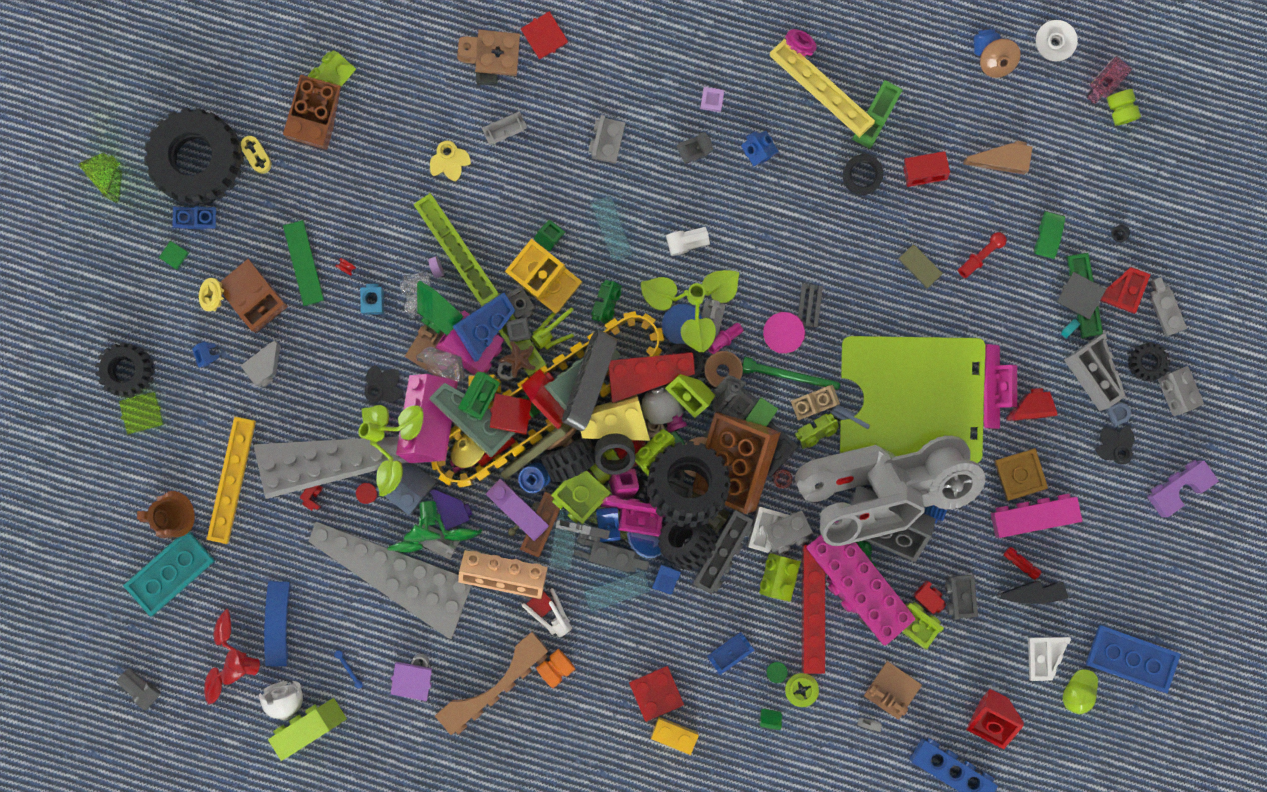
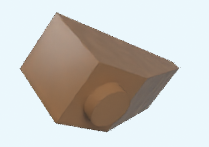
(1007, 158)

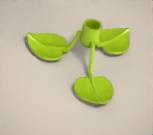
(695, 333)
(372, 429)

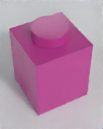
(624, 484)

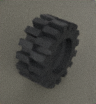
(1136, 361)

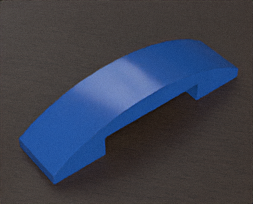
(276, 623)

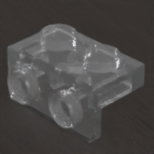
(442, 363)

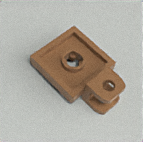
(481, 53)

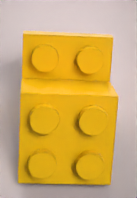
(543, 276)

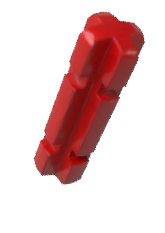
(1022, 563)

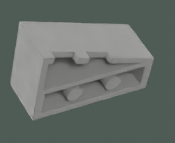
(1096, 372)

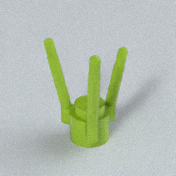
(542, 336)

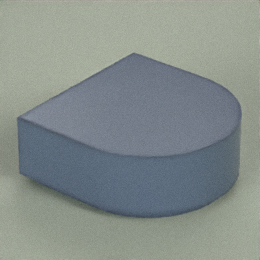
(1119, 413)

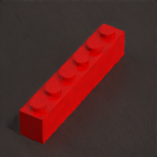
(813, 615)

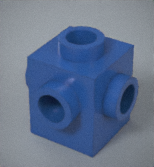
(759, 147)

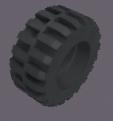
(695, 459)

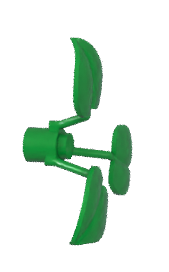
(428, 517)

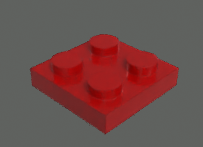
(656, 693)

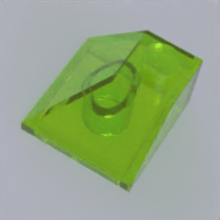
(104, 174)

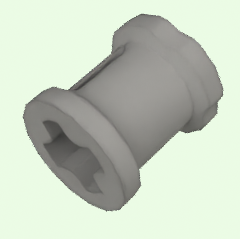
(500, 370)

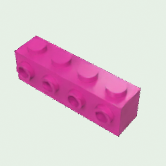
(1037, 516)

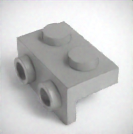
(1180, 391)
(788, 532)

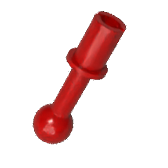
(997, 241)

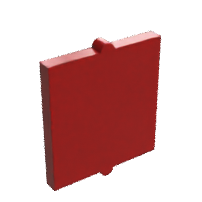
(544, 35)
(510, 413)

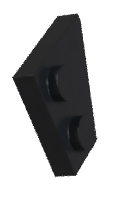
(784, 450)

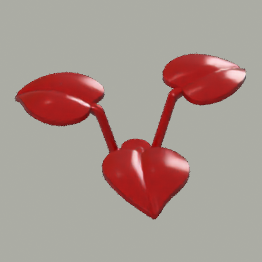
(235, 663)

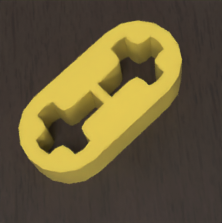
(259, 152)

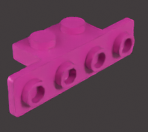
(999, 386)
(635, 516)

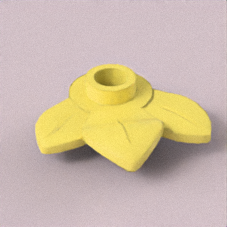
(450, 163)

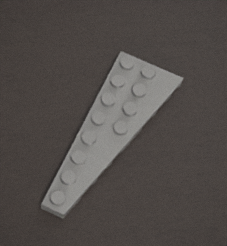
(313, 463)
(416, 585)

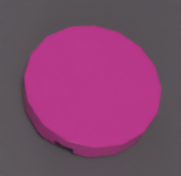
(784, 332)

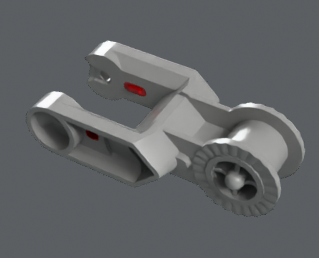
(904, 485)

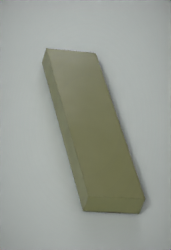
(534, 451)

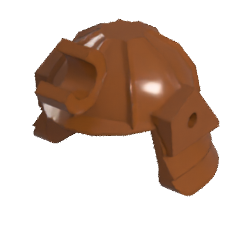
(170, 515)

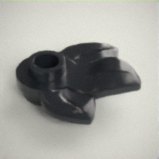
(384, 382)
(1114, 442)

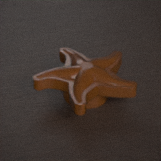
(518, 359)

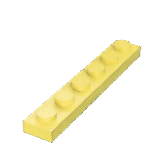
(822, 88)

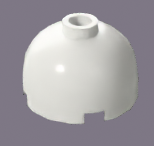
(282, 700)

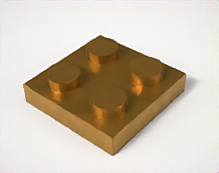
(1021, 474)

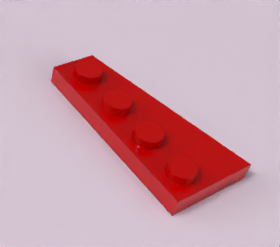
(642, 374)

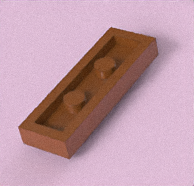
(548, 512)

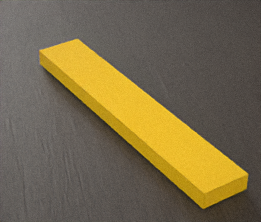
(231, 480)

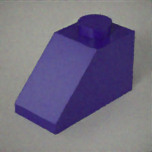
(452, 510)

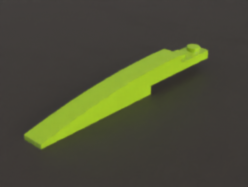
(468, 266)

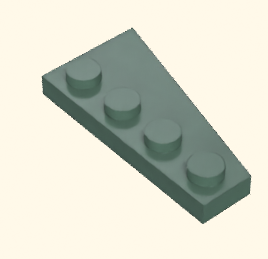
(563, 384)
(487, 438)

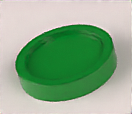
(776, 672)

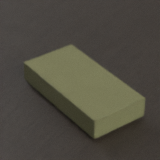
(920, 266)

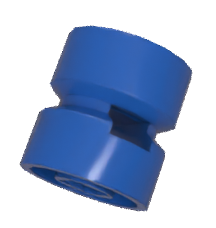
(534, 477)

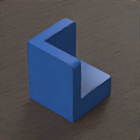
(666, 579)

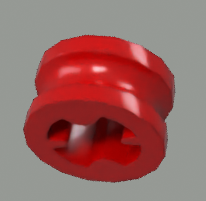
(345, 266)

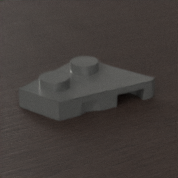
(584, 531)

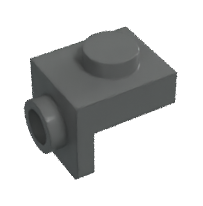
(695, 148)

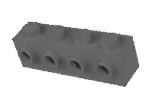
(727, 546)

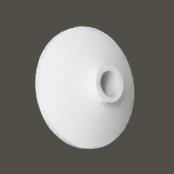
(1063, 34)

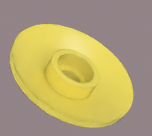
(466, 452)

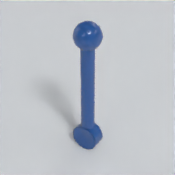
(339, 655)

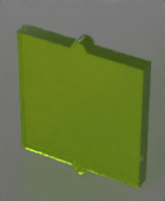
(141, 413)

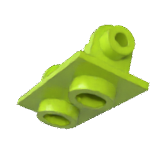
(825, 427)

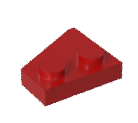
(1127, 290)

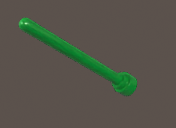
(750, 366)

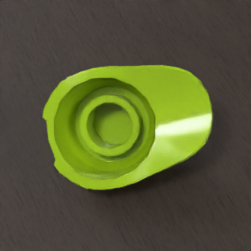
(1081, 692)

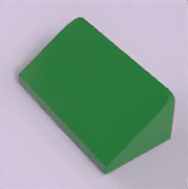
(479, 395)

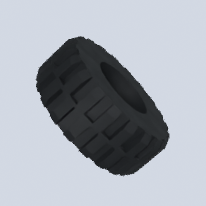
(170, 137)

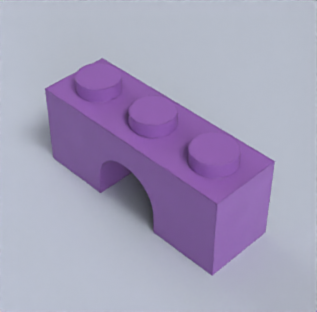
(1166, 497)

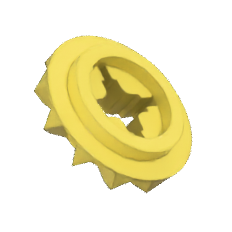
(211, 287)

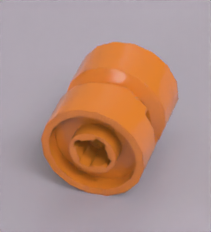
(554, 669)

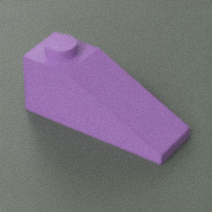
(517, 509)

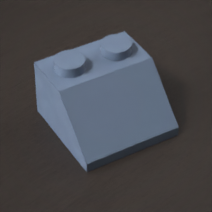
(412, 488)

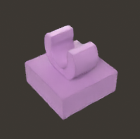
(712, 99)

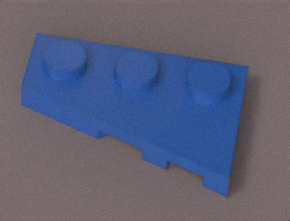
(483, 324)

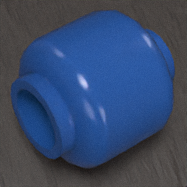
(983, 39)

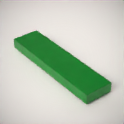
(303, 263)
(1081, 265)

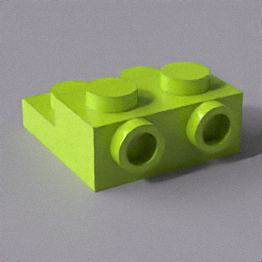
(580, 496)

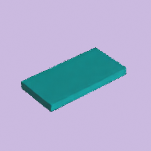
(169, 573)

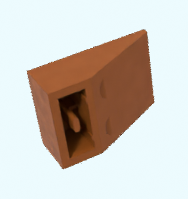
(312, 112)
(252, 296)

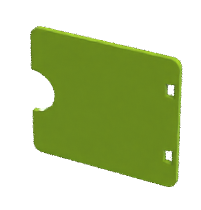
(914, 392)

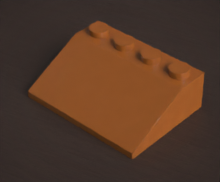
(747, 453)

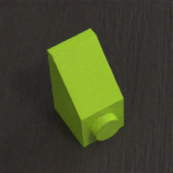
(690, 394)

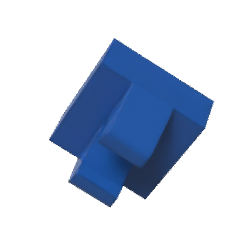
(202, 354)

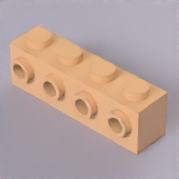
(502, 574)

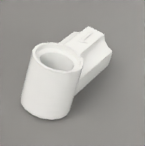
(681, 242)

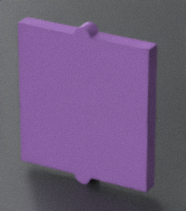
(411, 681)

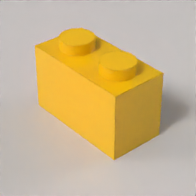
(674, 735)

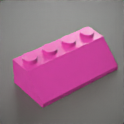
(433, 438)

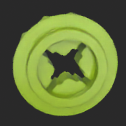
(811, 693)

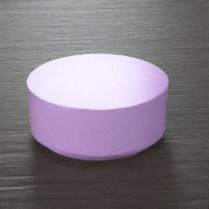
(436, 267)

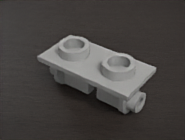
(504, 128)
(714, 310)
(441, 546)

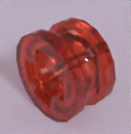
(788, 481)

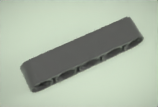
(589, 380)

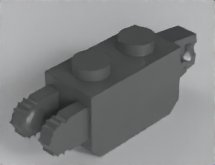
(612, 555)

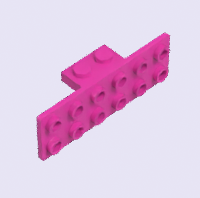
(862, 588)

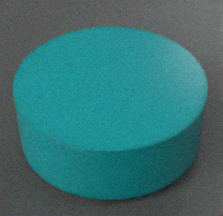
(1070, 328)

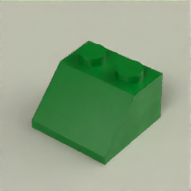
(436, 310)

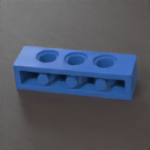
(927, 749)

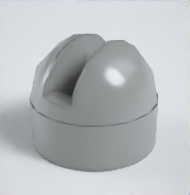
(415, 661)

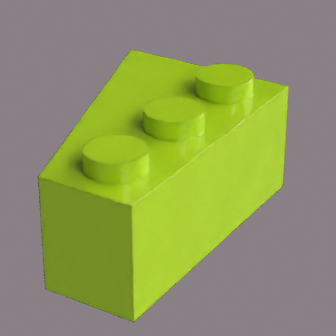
(306, 729)

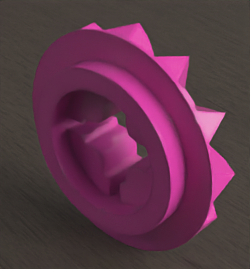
(801, 42)

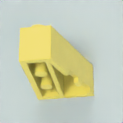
(618, 417)

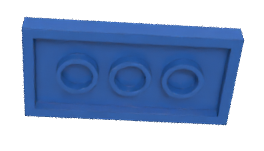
(1133, 659)

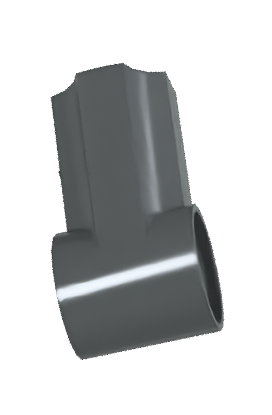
(142, 692)

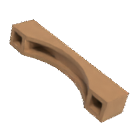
(459, 711)

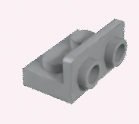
(607, 140)

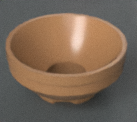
(726, 358)

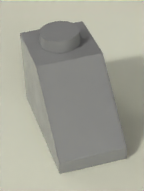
(263, 365)

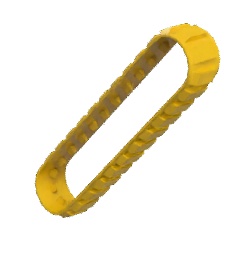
(559, 361)

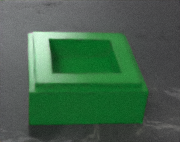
(173, 255)

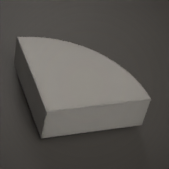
(869, 724)

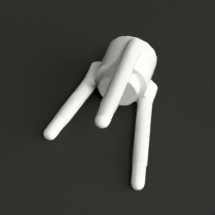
(560, 624)

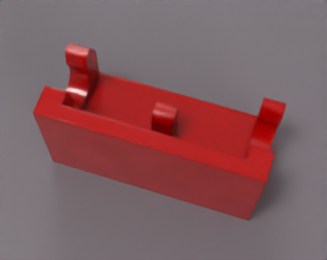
(926, 169)

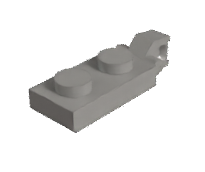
(1166, 308)

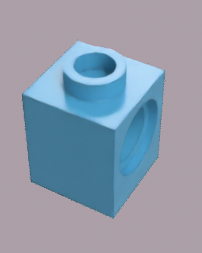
(372, 309)

